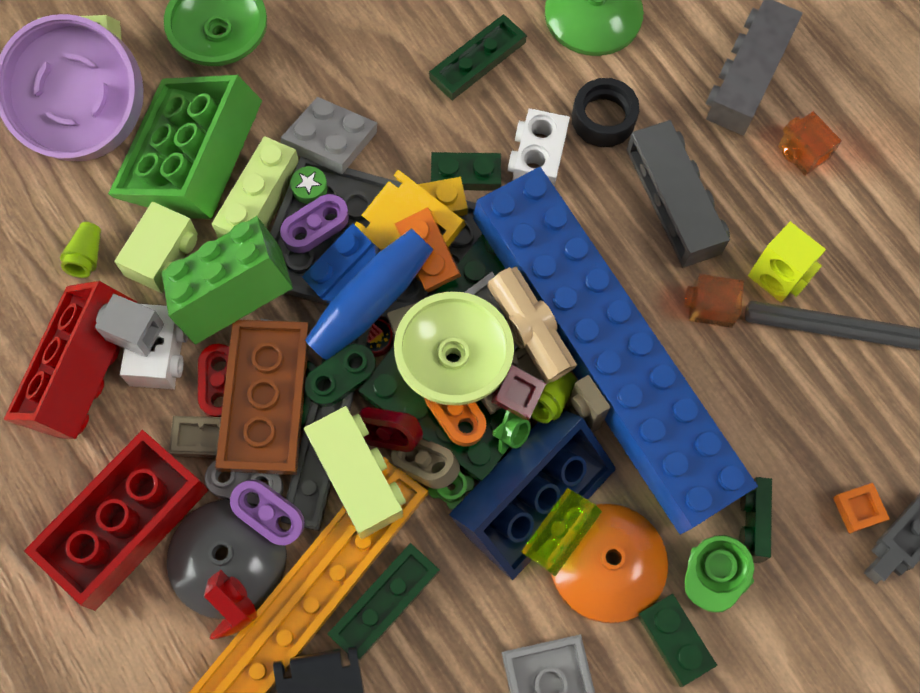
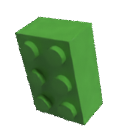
(225, 280)

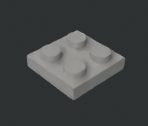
(329, 135)

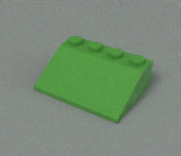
(188, 144)

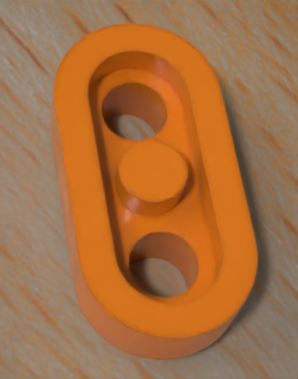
(452, 415)

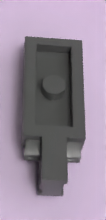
(898, 546)

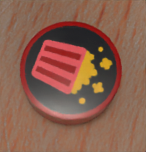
(380, 338)

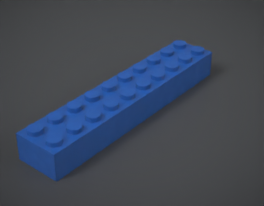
(650, 401)

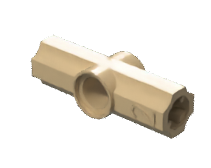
(531, 324)

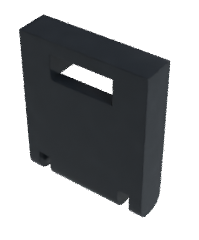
(320, 673)

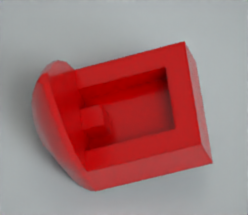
(231, 601)

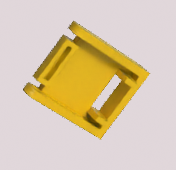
(396, 204)

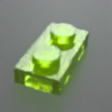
(561, 531)

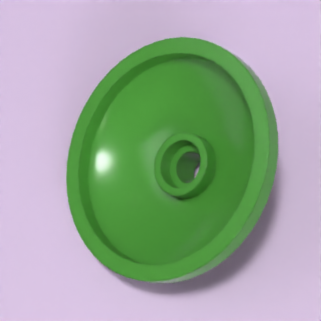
(195, 25)
(594, 25)

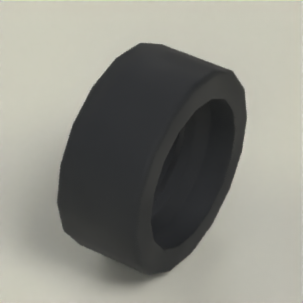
(610, 90)

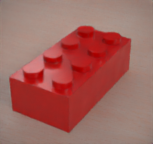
(116, 521)

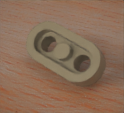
(428, 464)

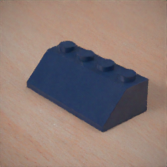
(527, 484)

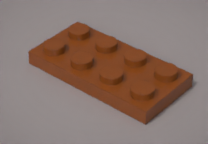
(263, 397)

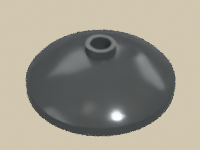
(249, 559)

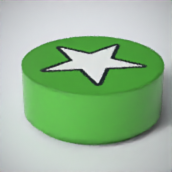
(308, 184)

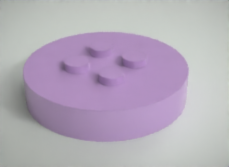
(69, 88)

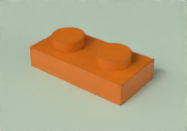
(440, 265)

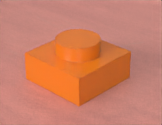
(861, 508)

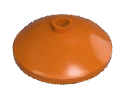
(614, 591)

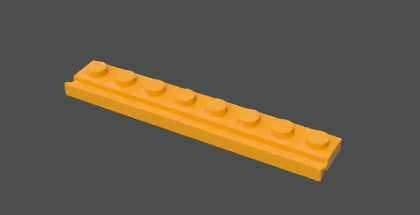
(305, 598)

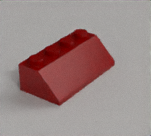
(66, 366)

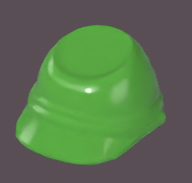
(718, 573)

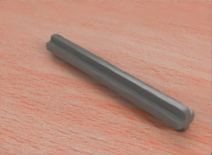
(833, 324)

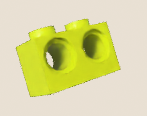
(787, 263)

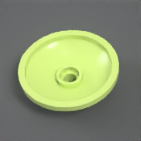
(459, 326)

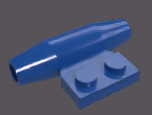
(360, 285)

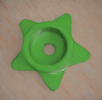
(511, 432)

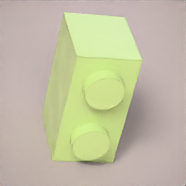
(154, 244)

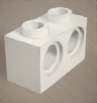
(537, 150)

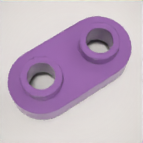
(312, 222)
(267, 513)

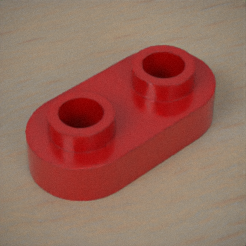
(211, 382)

